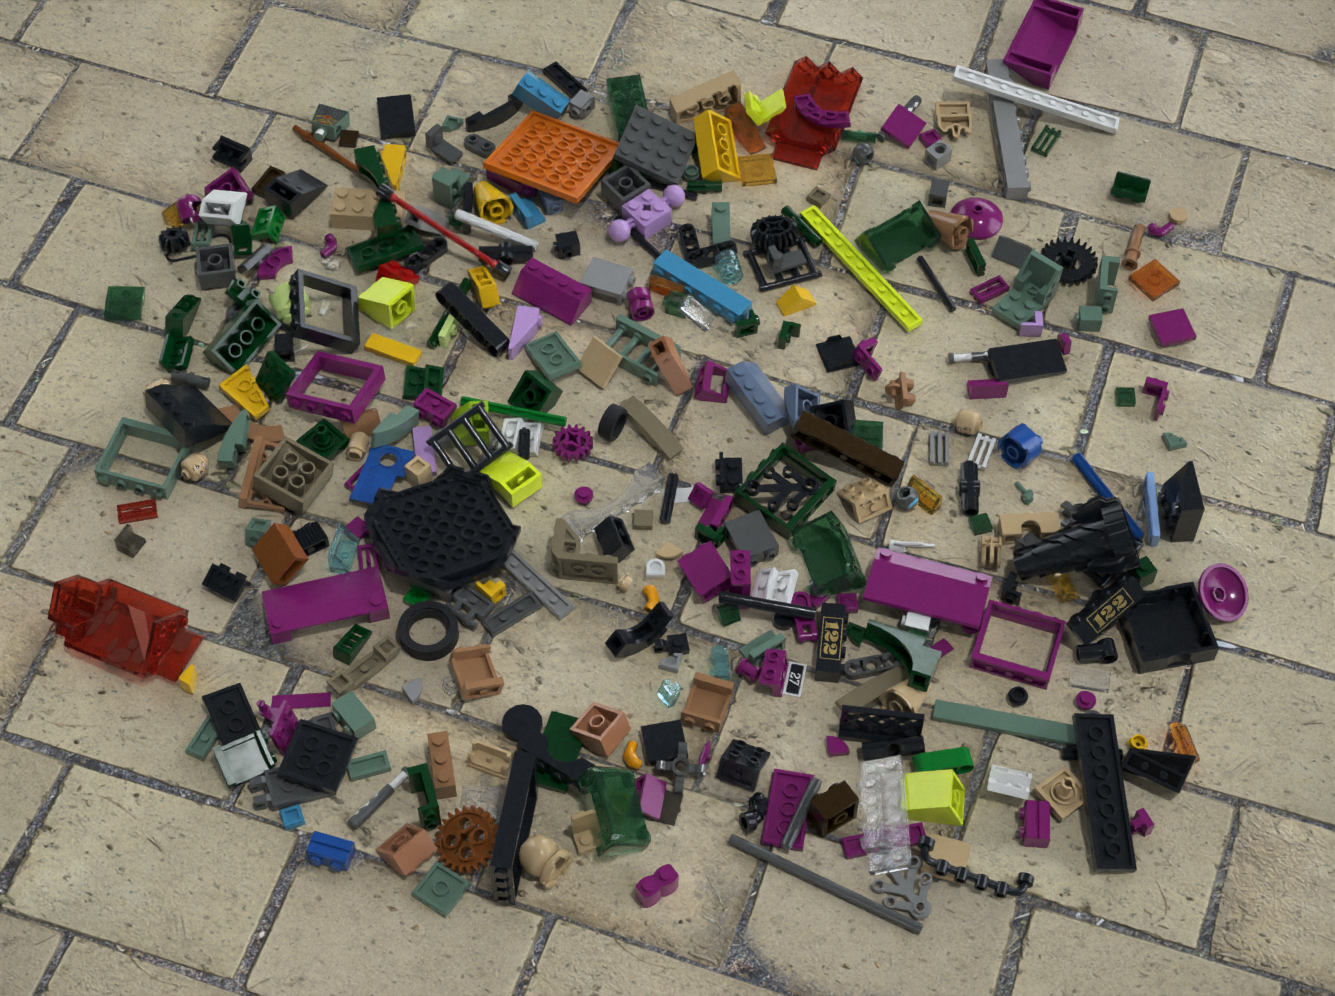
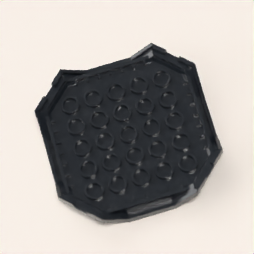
(442, 529)

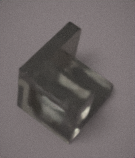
(129, 542)

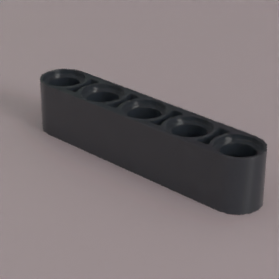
(472, 319)

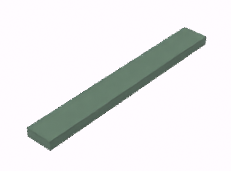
(1004, 722)

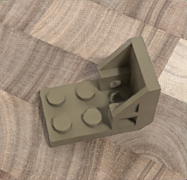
(572, 565)

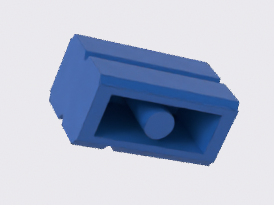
(330, 851)

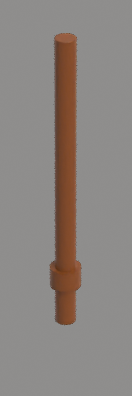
(308, 137)

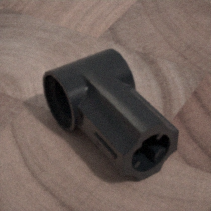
(1101, 651)

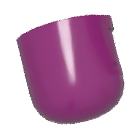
(187, 208)

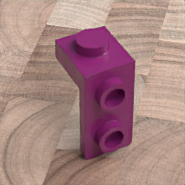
(863, 357)
(1158, 389)

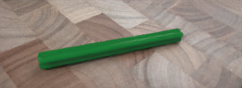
(521, 412)

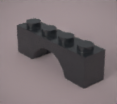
(566, 772)

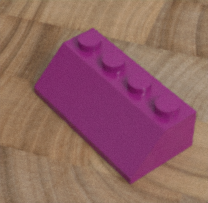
(552, 291)

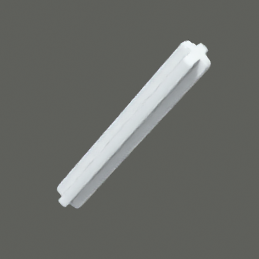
(495, 229)

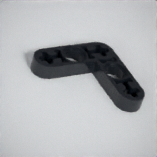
(697, 252)

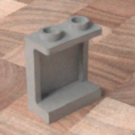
(609, 279)

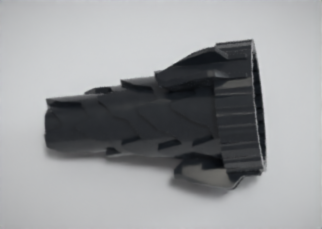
(1095, 542)

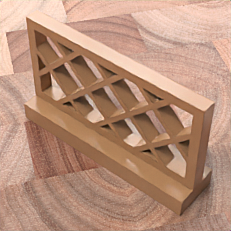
(247, 491)

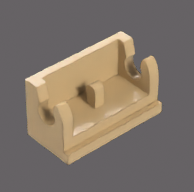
(490, 759)

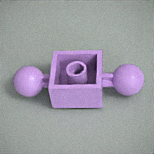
(646, 213)

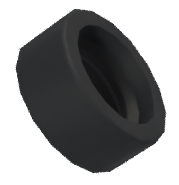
(612, 422)

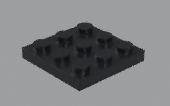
(317, 756)

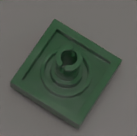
(275, 376)
(324, 439)

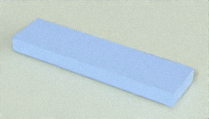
(1151, 509)

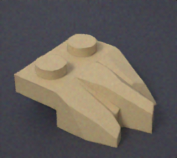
(954, 117)

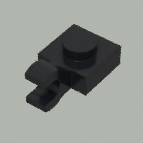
(674, 644)

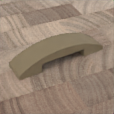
(365, 668)

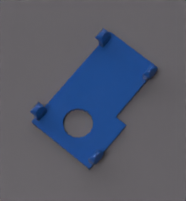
(377, 475)

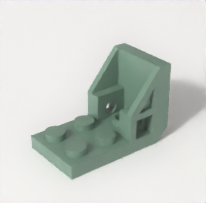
(1031, 290)

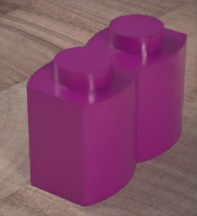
(660, 884)

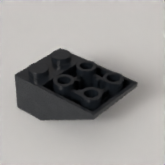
(293, 191)

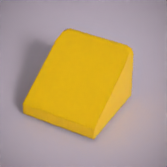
(188, 679)

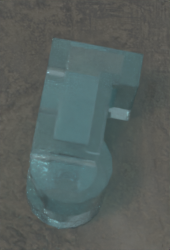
(720, 661)

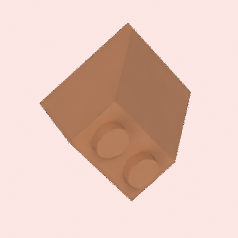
(601, 728)
(407, 849)

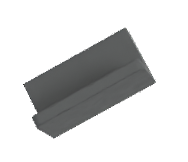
(1011, 250)

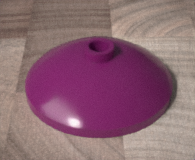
(985, 216)
(1229, 589)

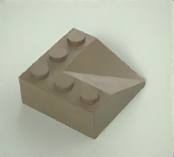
(293, 475)

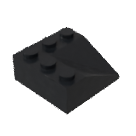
(1182, 504)

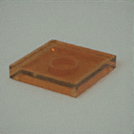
(1154, 280)

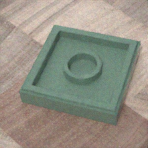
(441, 889)

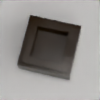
(349, 138)

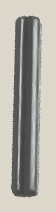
(800, 814)

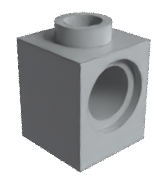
(938, 155)

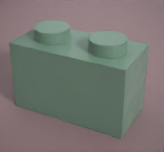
(353, 715)

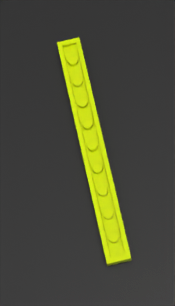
(861, 269)

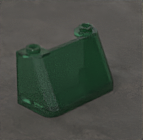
(899, 237)
(828, 556)
(617, 810)

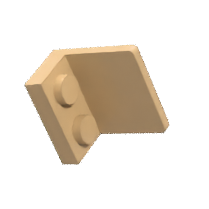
(867, 498)
(584, 831)

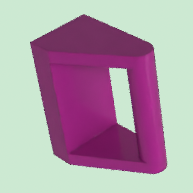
(703, 383)

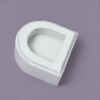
(655, 569)

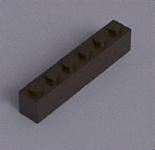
(847, 448)

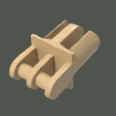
(991, 546)

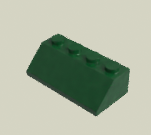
(242, 337)

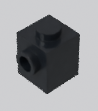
(567, 244)

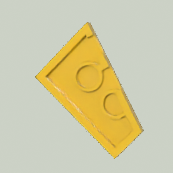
(244, 391)

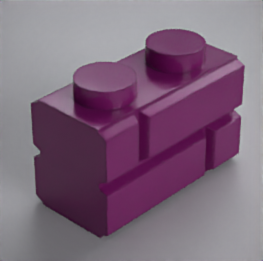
(1036, 823)

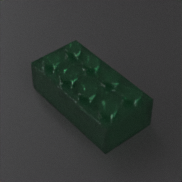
(623, 96)

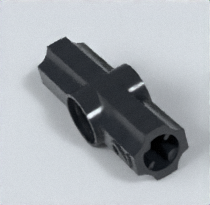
(508, 252)
(969, 488)
(907, 746)

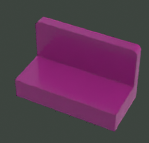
(987, 389)
(717, 512)
(651, 794)

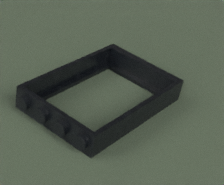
(514, 827)

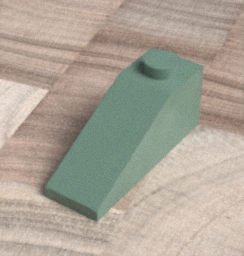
(720, 223)

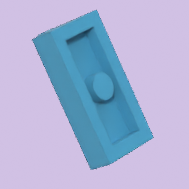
(526, 211)

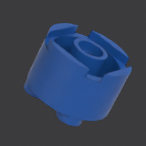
(1020, 446)

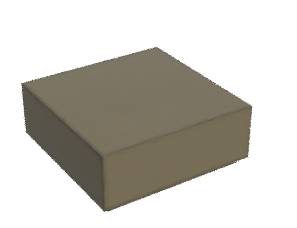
(818, 197)
(643, 519)

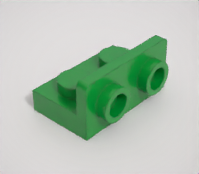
(268, 224)

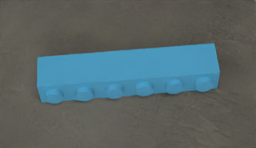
(702, 287)

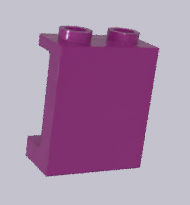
(706, 571)
(740, 573)

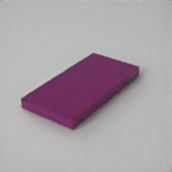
(784, 799)

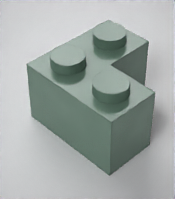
(449, 186)

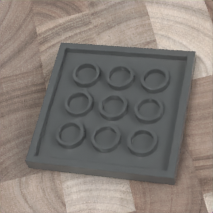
(655, 146)

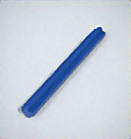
(1103, 490)

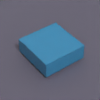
(292, 817)

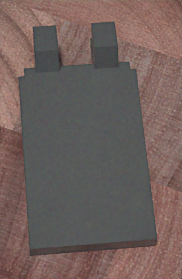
(281, 791)

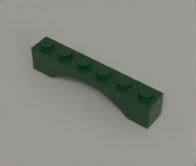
(369, 166)

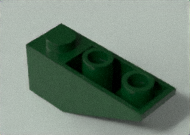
(181, 316)

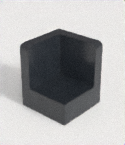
(285, 347)

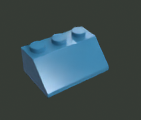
(540, 95)

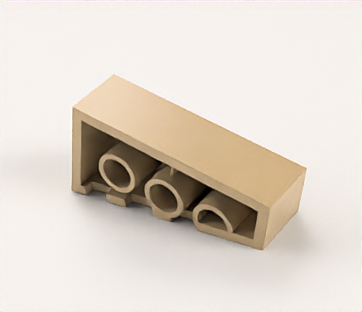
(710, 95)

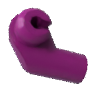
(1160, 231)

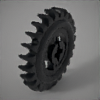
(1069, 253)

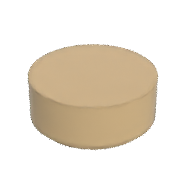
(1178, 215)

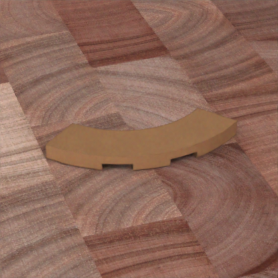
(269, 433)

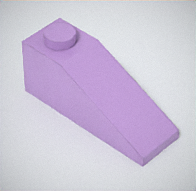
(524, 329)

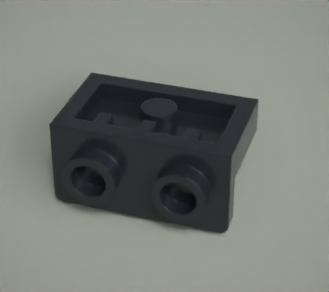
(729, 473)
(225, 582)

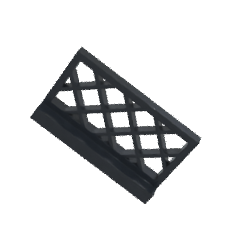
(872, 730)

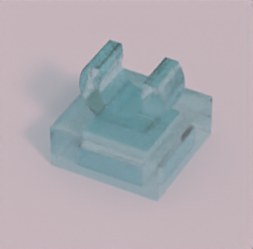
(669, 692)

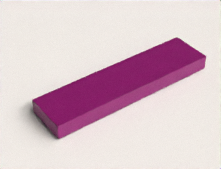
(853, 849)

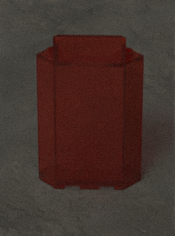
(795, 137)

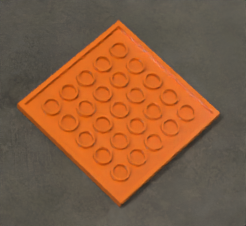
(553, 156)

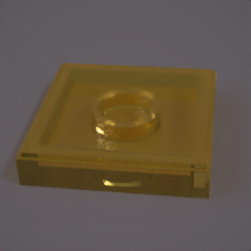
(757, 169)

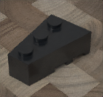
(1160, 767)

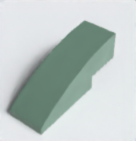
(395, 426)
(234, 441)

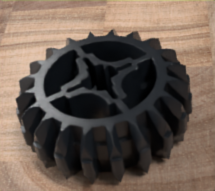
(774, 231)

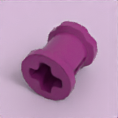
(748, 670)

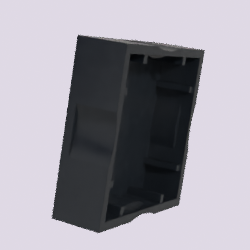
(1168, 629)

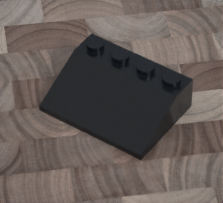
(186, 413)

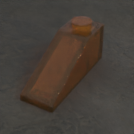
(744, 128)

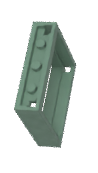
(150, 433)

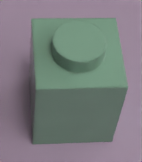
(1089, 318)

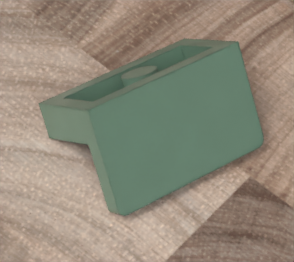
(756, 649)

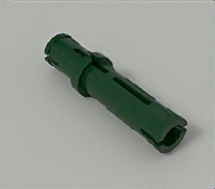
(814, 239)

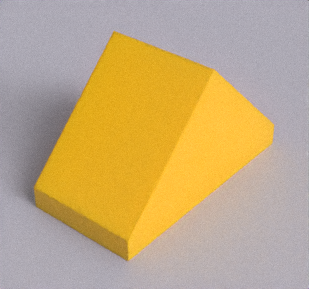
(795, 300)

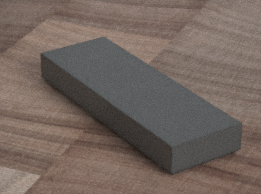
(511, 614)

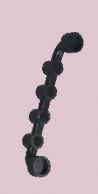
(963, 874)

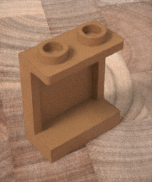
(475, 672)
(707, 702)

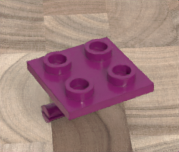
(283, 721)

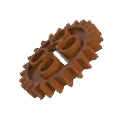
(454, 828)

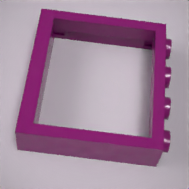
(337, 364)
(1009, 669)

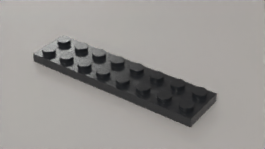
(1104, 793)

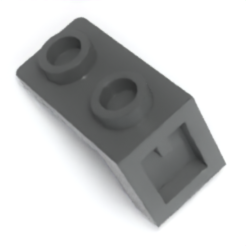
(441, 147)
(780, 262)

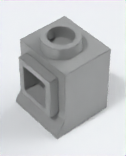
(581, 104)

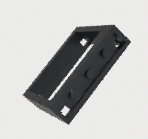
(351, 338)

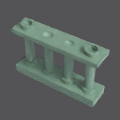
(642, 335)

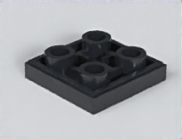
(662, 740)

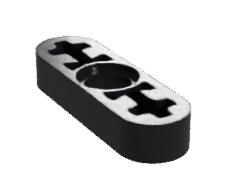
(429, 249)

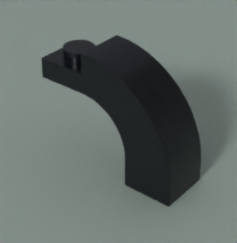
(639, 637)

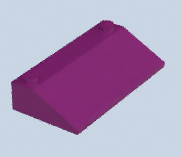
(1043, 41)
(928, 588)
(325, 602)

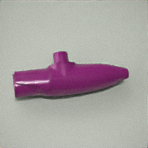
(704, 756)

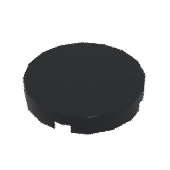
(519, 719)

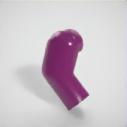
(331, 245)

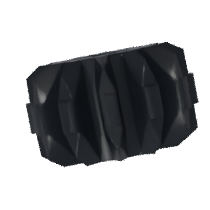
(174, 240)

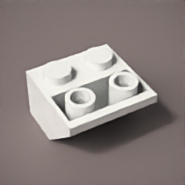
(223, 207)

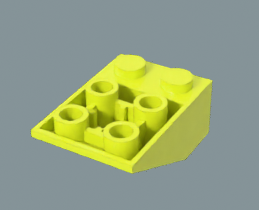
(513, 478)

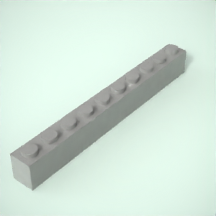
(1008, 136)

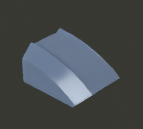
(798, 399)

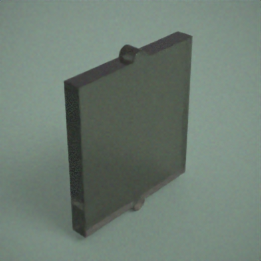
(670, 808)

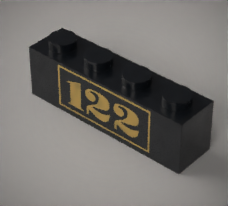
(1105, 608)
(830, 642)

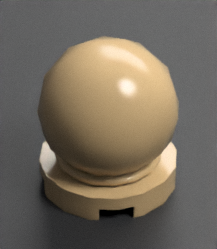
(542, 858)

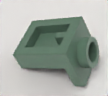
(255, 530)

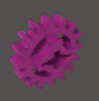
(573, 443)

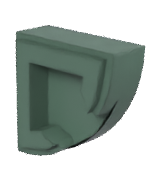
(451, 123)
(1173, 442)

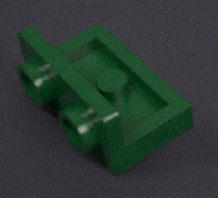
(1130, 187)
(176, 353)

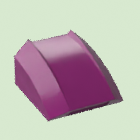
(230, 181)

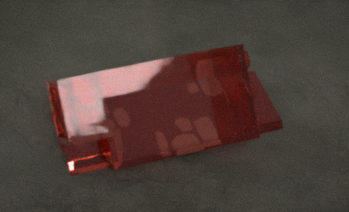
(123, 626)

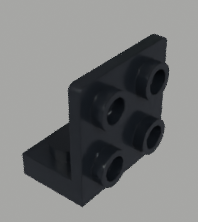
(742, 764)

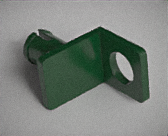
(242, 238)

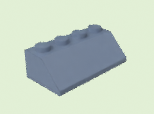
(757, 396)

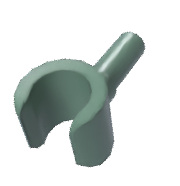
(1027, 496)

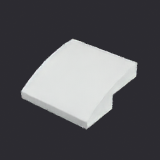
(511, 432)
(775, 585)
(1009, 782)

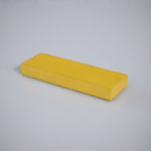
(393, 349)

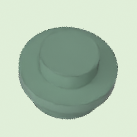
(691, 172)

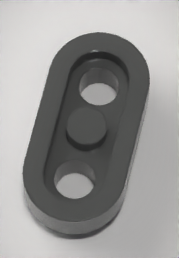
(479, 145)

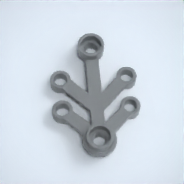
(906, 888)

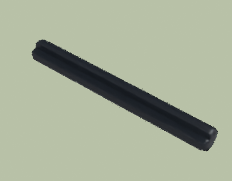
(767, 605)

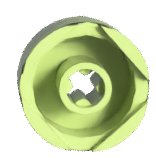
(281, 303)

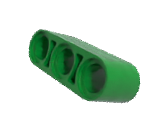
(955, 758)

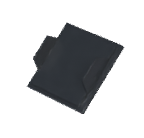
(837, 353)

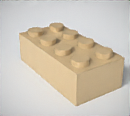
(355, 208)

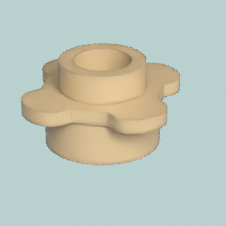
(624, 582)

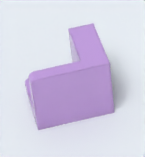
(1032, 328)

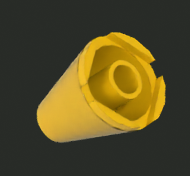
(492, 203)

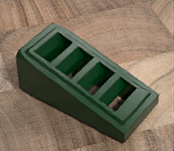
(346, 654)

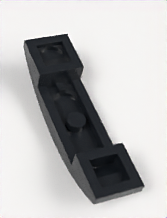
(499, 115)

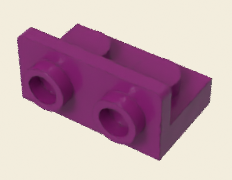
(434, 408)
(774, 670)

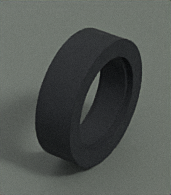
(422, 610)

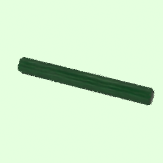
(433, 340)

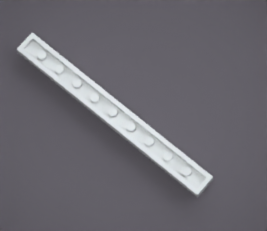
(1036, 99)

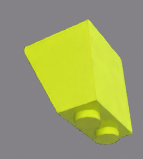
(388, 301)
(935, 797)

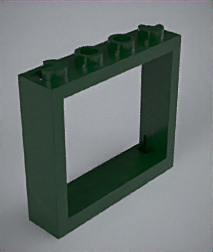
(826, 483)

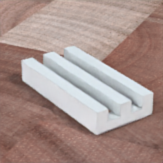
(985, 440)

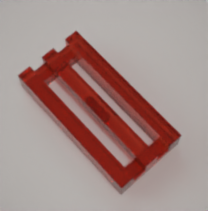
(137, 514)

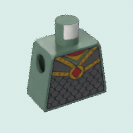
(329, 122)

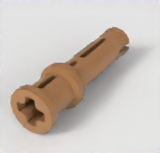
(1133, 252)

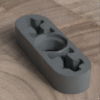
(859, 674)

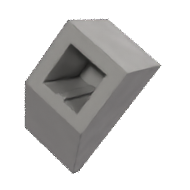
(419, 224)

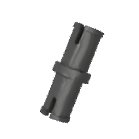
(190, 379)

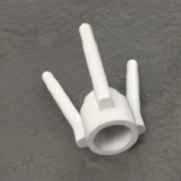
(900, 546)

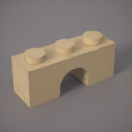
(1012, 525)

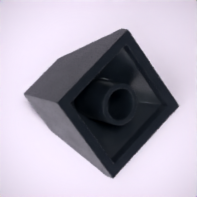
(838, 413)

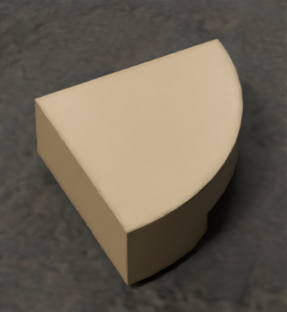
(669, 551)

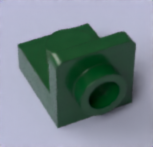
(747, 326)
(787, 330)
(706, 534)

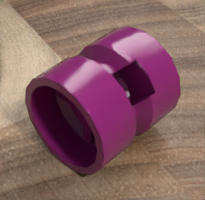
(640, 303)

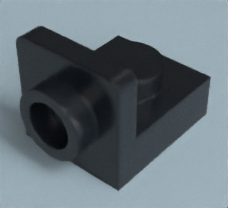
(1009, 591)

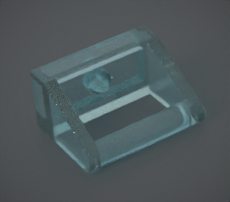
(342, 550)

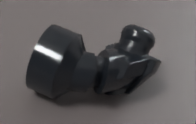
(750, 819)

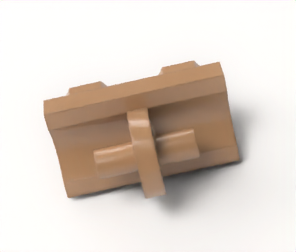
(899, 391)

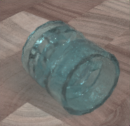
(729, 267)

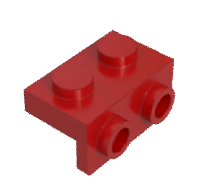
(395, 271)

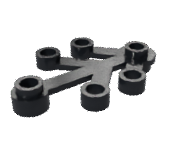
(784, 487)

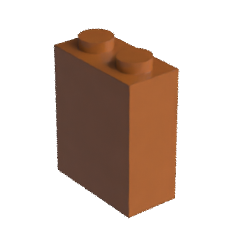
(280, 554)

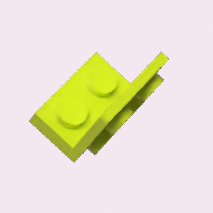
(769, 107)

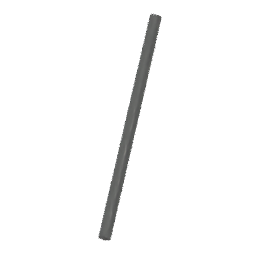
(825, 884)

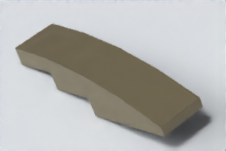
(653, 429)
(869, 692)

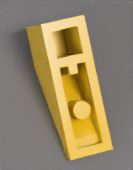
(394, 161)
(484, 286)

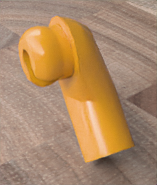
(653, 597)
(630, 757)

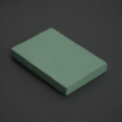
(552, 356)

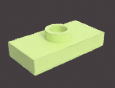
(448, 330)

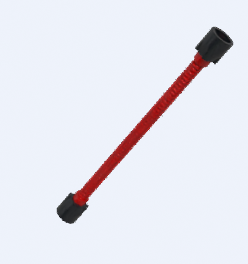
(388, 194)

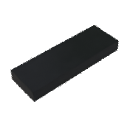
(563, 79)
(468, 205)

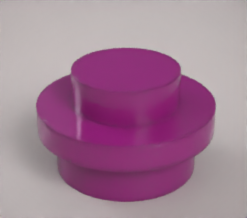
(583, 495)
(1085, 700)

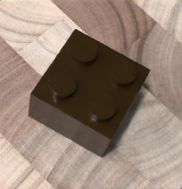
(833, 808)

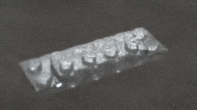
(884, 815)

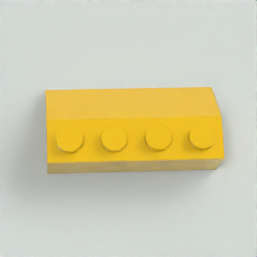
(716, 147)

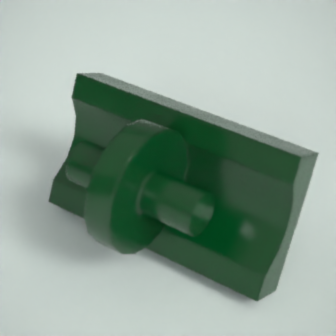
(239, 294)

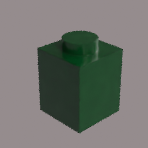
(1145, 574)

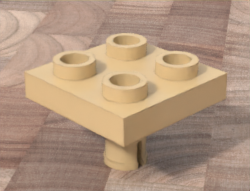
(1062, 792)

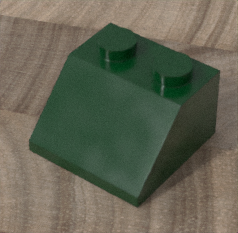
(535, 392)

